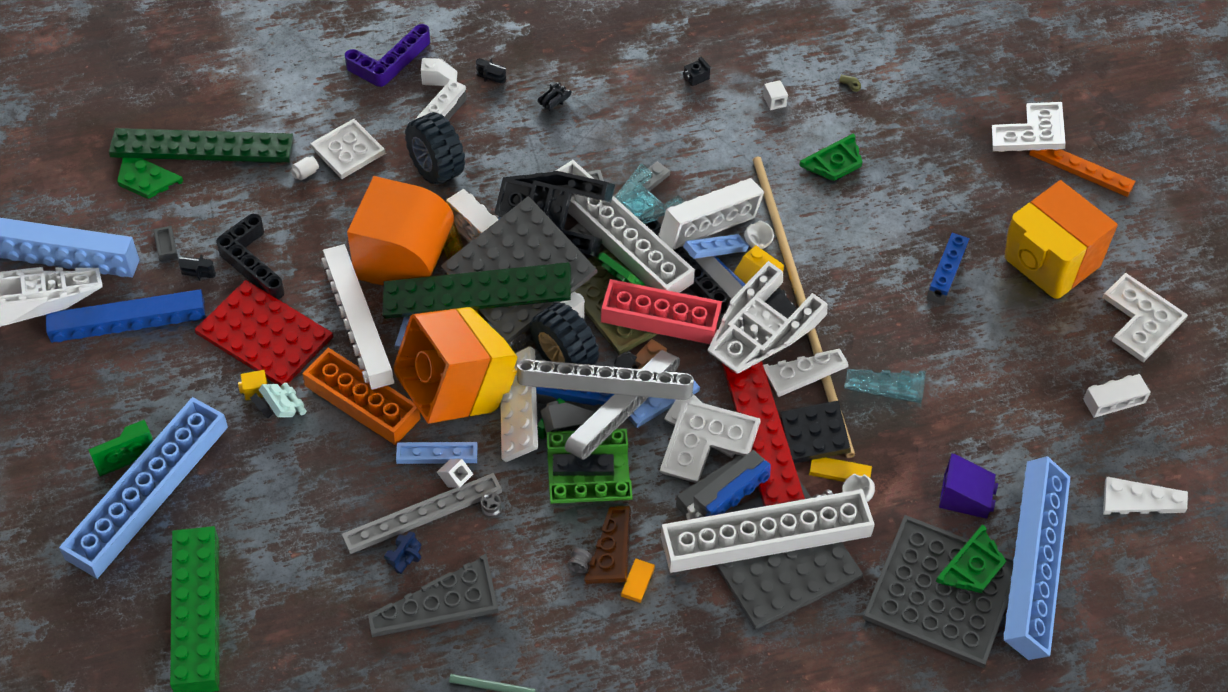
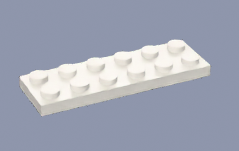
(519, 416)

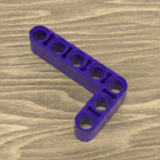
(384, 70)

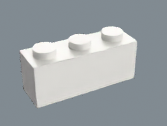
(1116, 395)

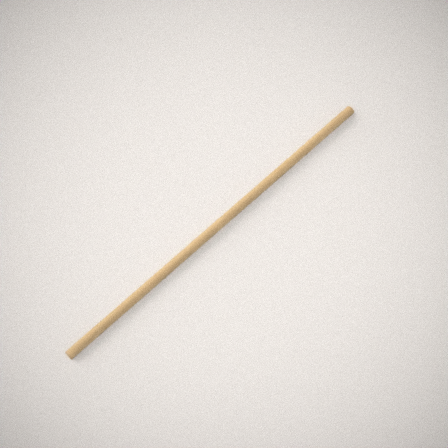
(793, 275)

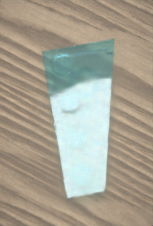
(895, 385)

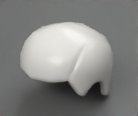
(759, 234)
(858, 482)

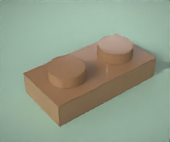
(649, 352)

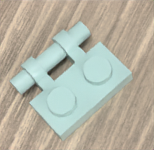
(278, 397)

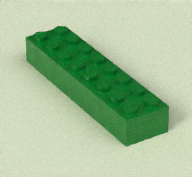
(195, 610)

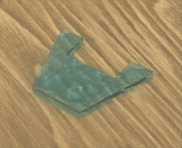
(640, 200)

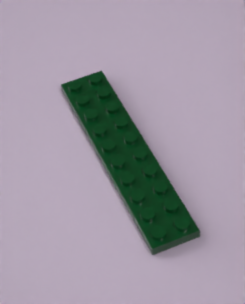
(201, 145)
(478, 290)

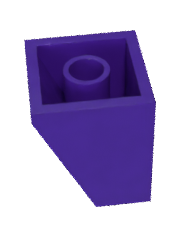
(968, 488)

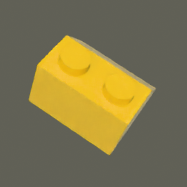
(753, 262)

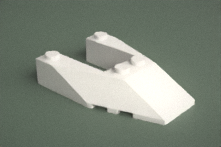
(40, 292)
(756, 330)

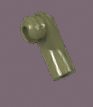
(852, 82)

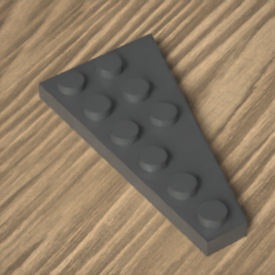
(444, 600)

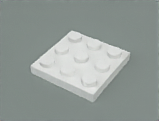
(347, 148)

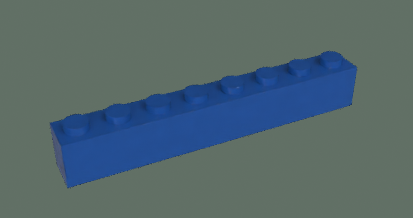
(125, 316)

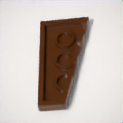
(612, 548)

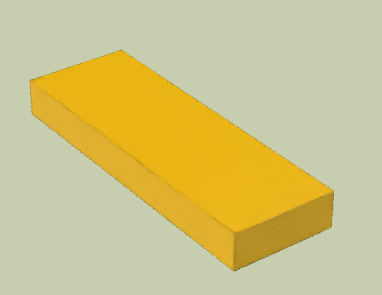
(837, 469)

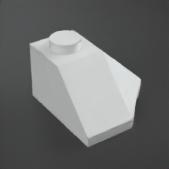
(436, 72)

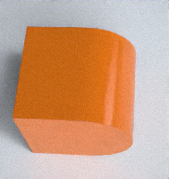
(398, 232)

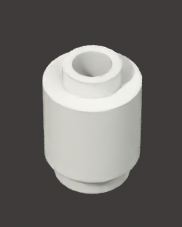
(304, 168)

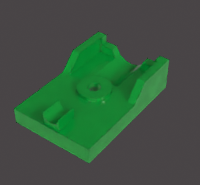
(123, 449)

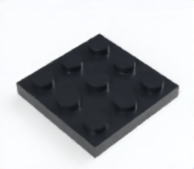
(815, 432)

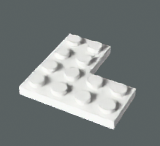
(1041, 132)
(1151, 317)
(705, 427)

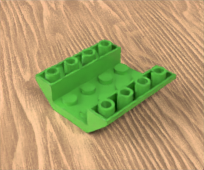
(591, 488)

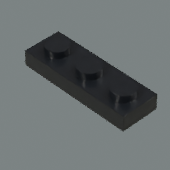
(591, 466)

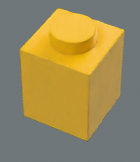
(251, 383)

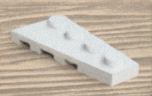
(798, 373)
(1132, 496)

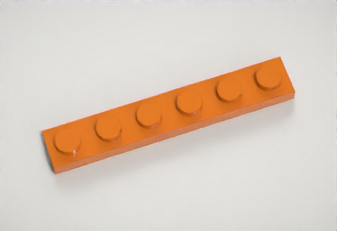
(1086, 170)

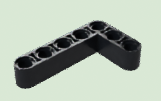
(233, 250)

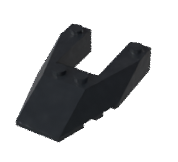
(553, 195)

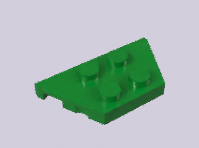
(835, 159)
(145, 177)
(617, 270)
(974, 564)

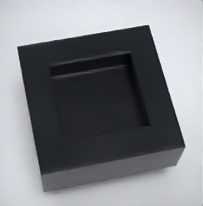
(262, 404)

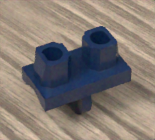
(406, 552)

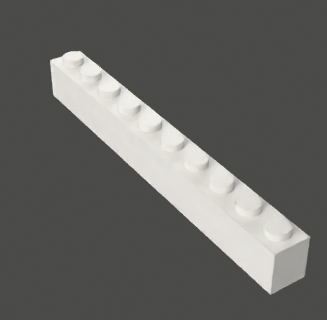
(358, 317)

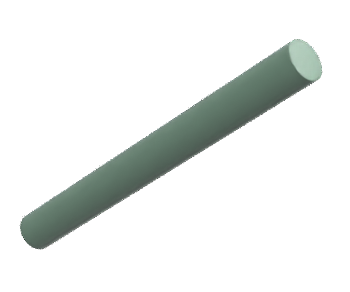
(486, 684)

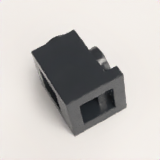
(697, 72)
(627, 361)

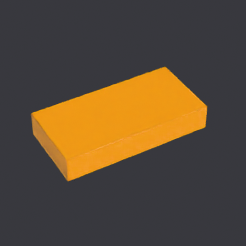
(638, 580)

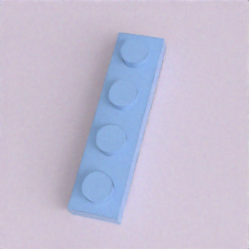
(716, 246)
(653, 407)
(435, 452)

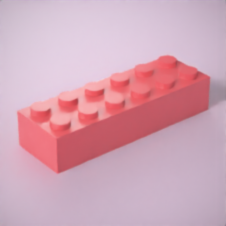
(660, 311)

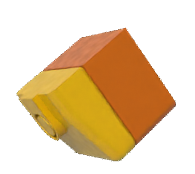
(1058, 239)
(454, 364)

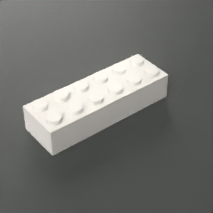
(711, 213)

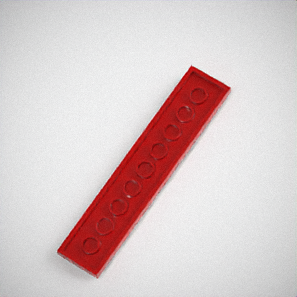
(754, 398)

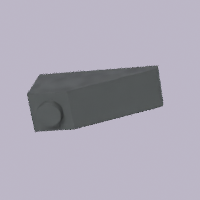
(563, 416)

